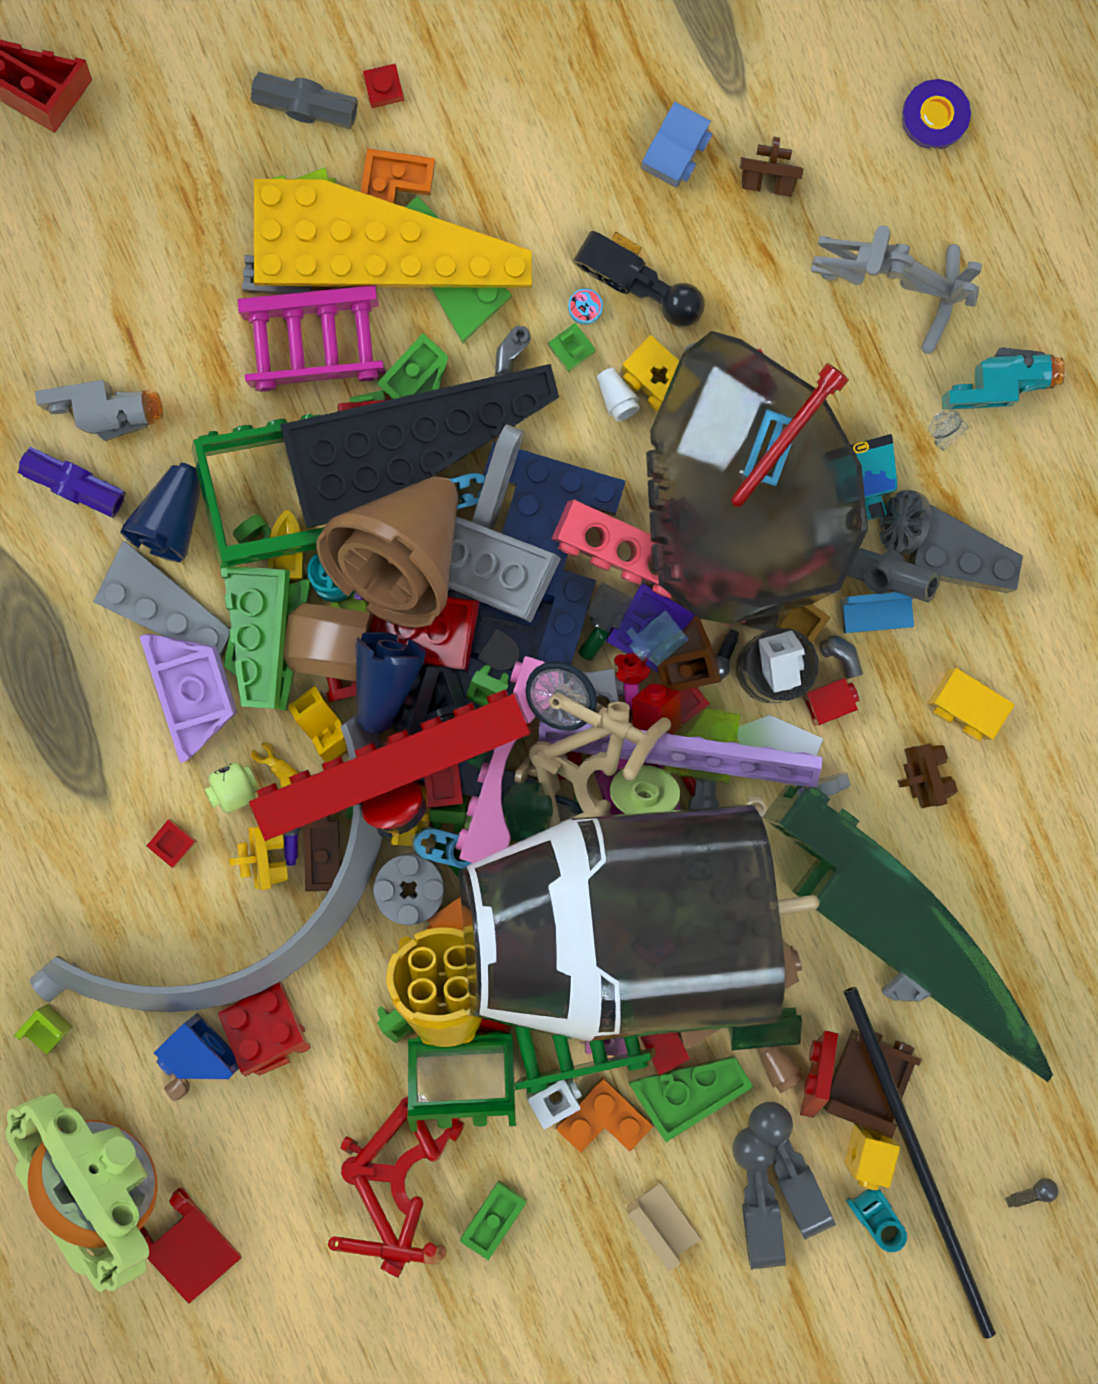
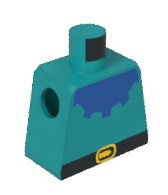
(878, 473)

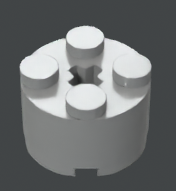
(411, 908)

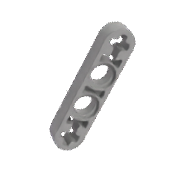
(498, 476)

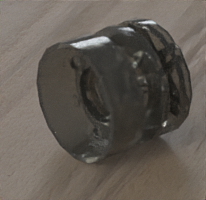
(751, 676)

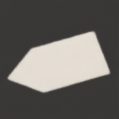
(778, 735)

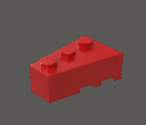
(41, 83)

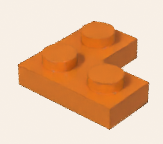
(393, 172)
(605, 1109)

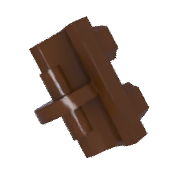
(785, 174)
(923, 775)

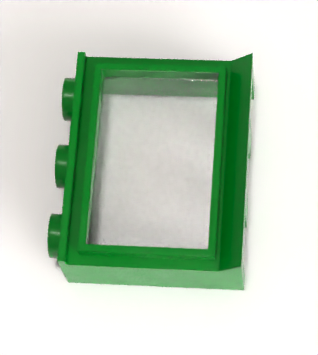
(461, 1080)

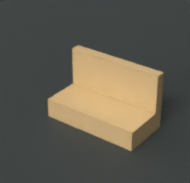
(663, 1225)

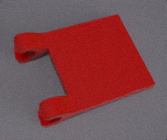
(191, 1251)

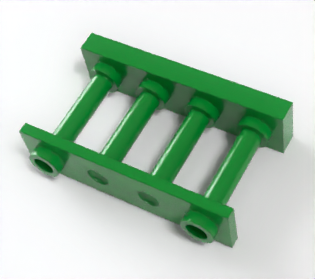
(537, 1081)

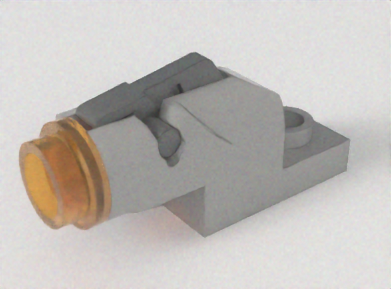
(101, 412)

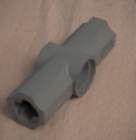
(304, 100)
(893, 573)

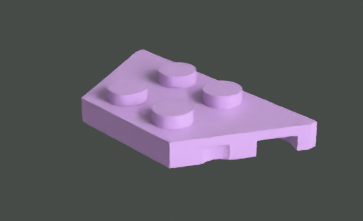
(190, 690)

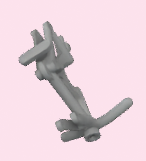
(896, 263)

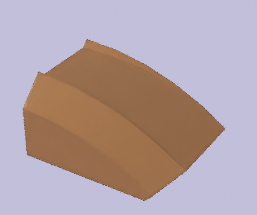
(323, 640)

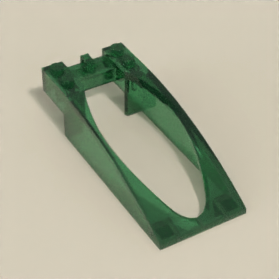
(901, 921)

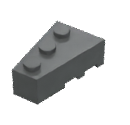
(966, 555)

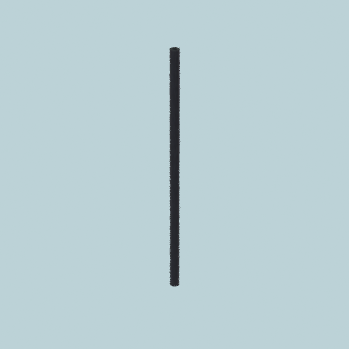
(919, 1162)

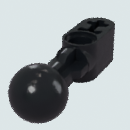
(626, 273)

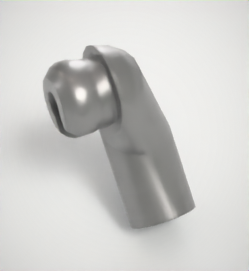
(843, 651)

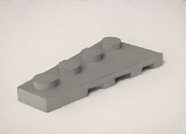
(153, 600)

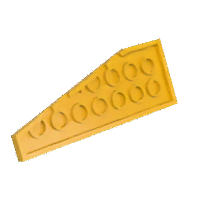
(345, 238)

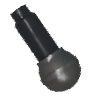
(725, 652)

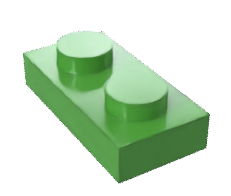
(493, 1220)

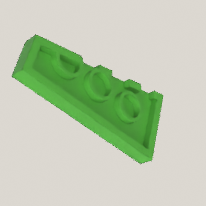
(465, 306)
(258, 621)

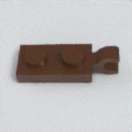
(321, 854)

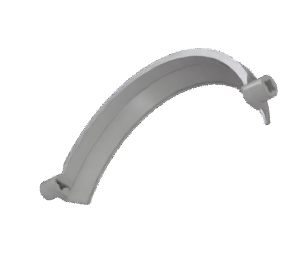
(296, 952)

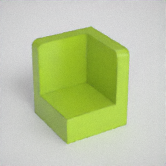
(44, 1028)

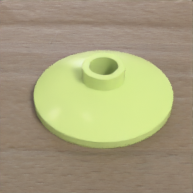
(646, 793)

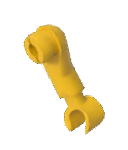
(279, 767)

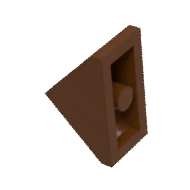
(692, 662)

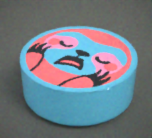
(585, 306)

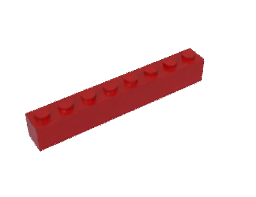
(390, 766)

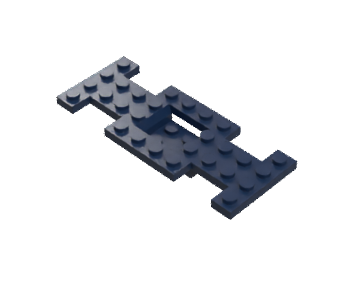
(533, 515)

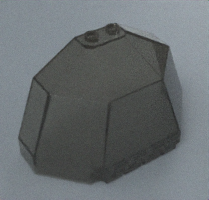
(788, 538)

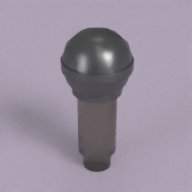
(1043, 1191)

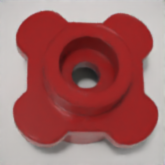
(631, 668)

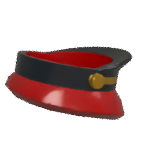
(395, 810)

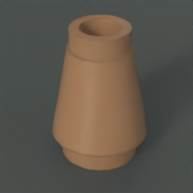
(780, 1068)

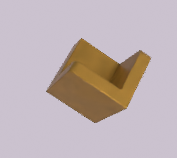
(806, 620)

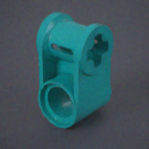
(875, 1214)

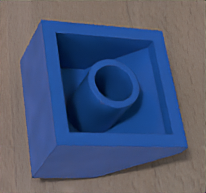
(196, 1052)

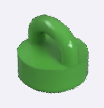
(251, 528)

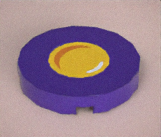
(936, 114)

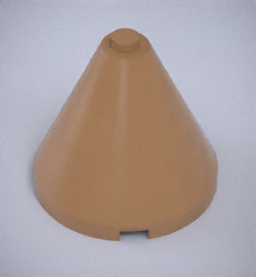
(396, 551)

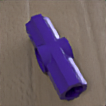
(71, 482)

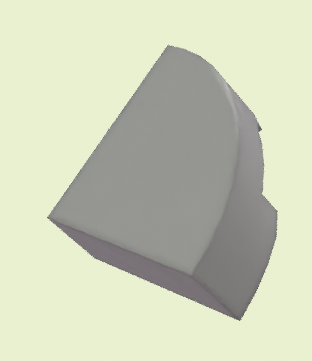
(904, 989)

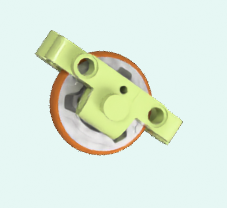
(86, 1186)

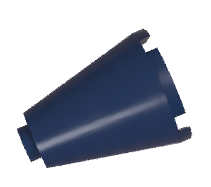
(166, 515)
(384, 677)

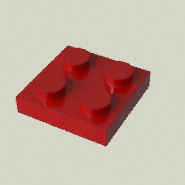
(262, 1029)

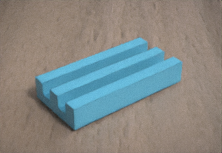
(781, 419)

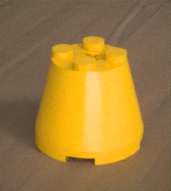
(431, 987)

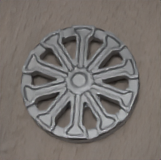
(906, 522)

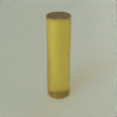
(626, 243)

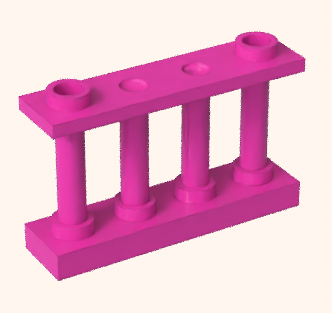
(292, 308)

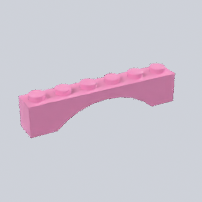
(488, 826)

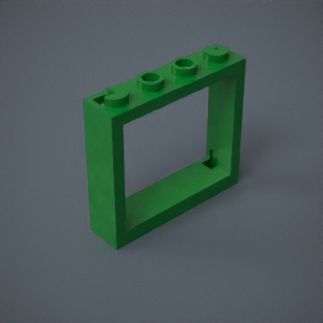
(244, 438)

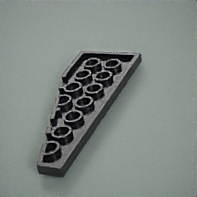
(395, 443)

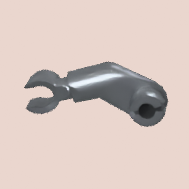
(511, 348)

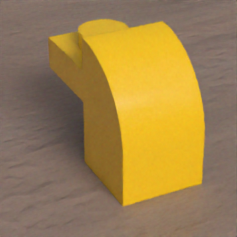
(320, 723)

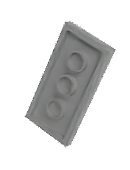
(499, 569)

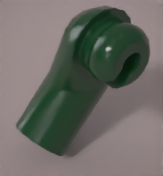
(593, 643)

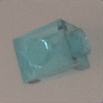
(658, 639)

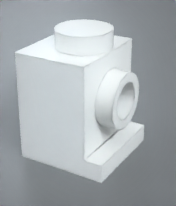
(782, 660)
(550, 1111)

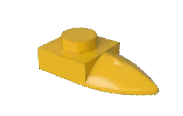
(294, 563)

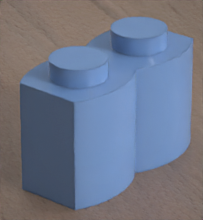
(676, 145)

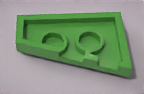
(690, 1093)

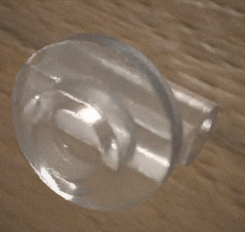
(946, 428)

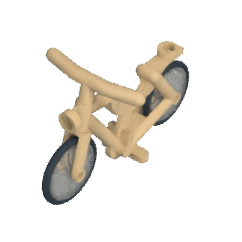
(567, 701)

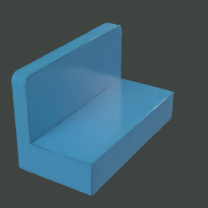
(876, 612)

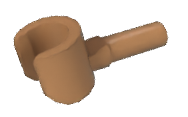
(177, 1088)

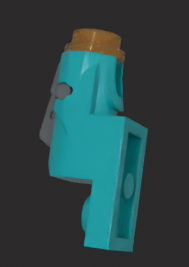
(1002, 376)

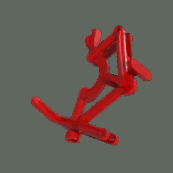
(360, 1170)

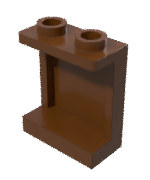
(857, 1090)

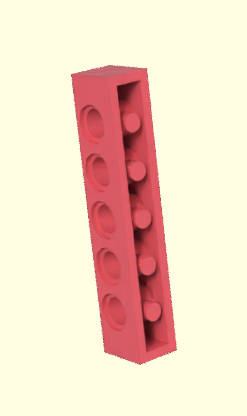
(571, 538)

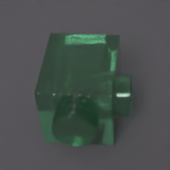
(527, 810)

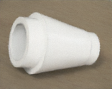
(618, 396)

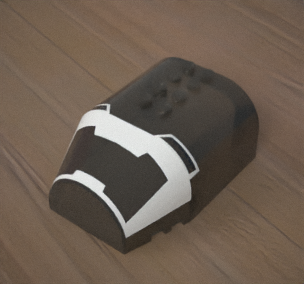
(627, 926)

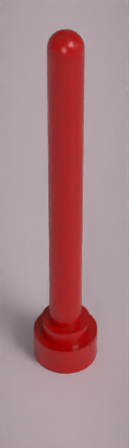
(828, 383)

